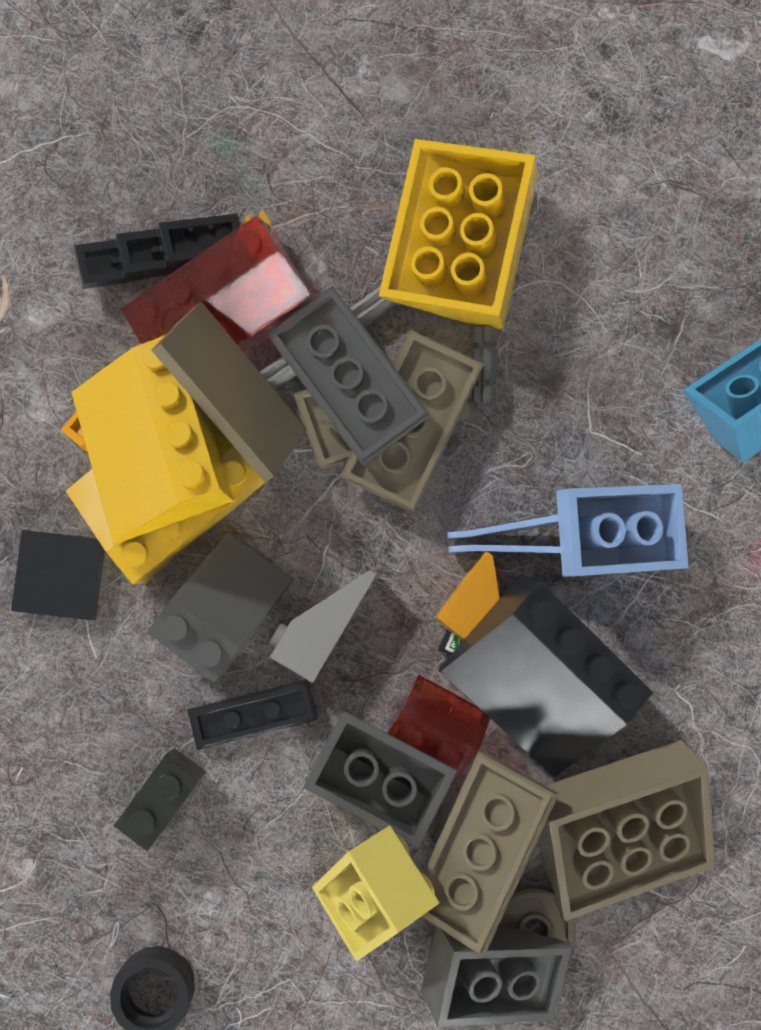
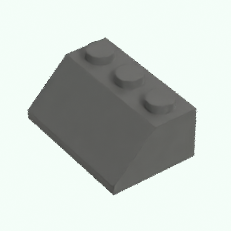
(380, 778)

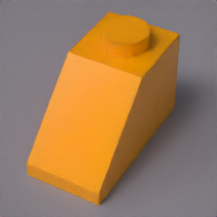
(471, 598)

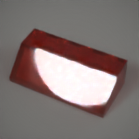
(240, 280)

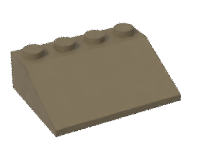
(628, 829)

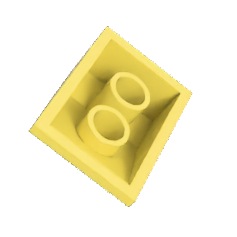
(375, 892)

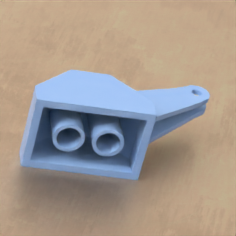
(606, 530)

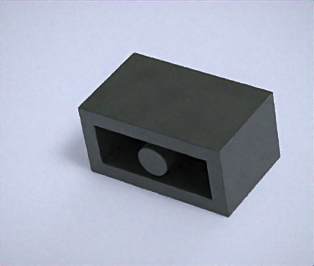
(160, 799)

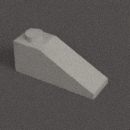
(314, 633)

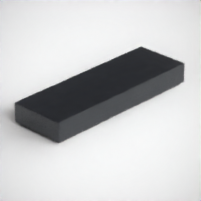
(252, 714)

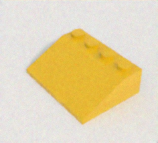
(460, 231)
(148, 446)
(149, 553)

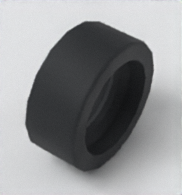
(162, 959)

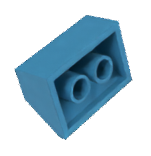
(731, 402)

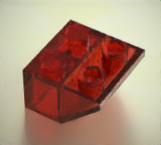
(439, 724)

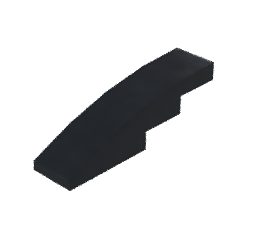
(150, 252)

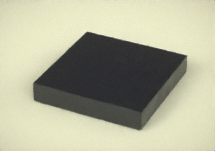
(58, 575)

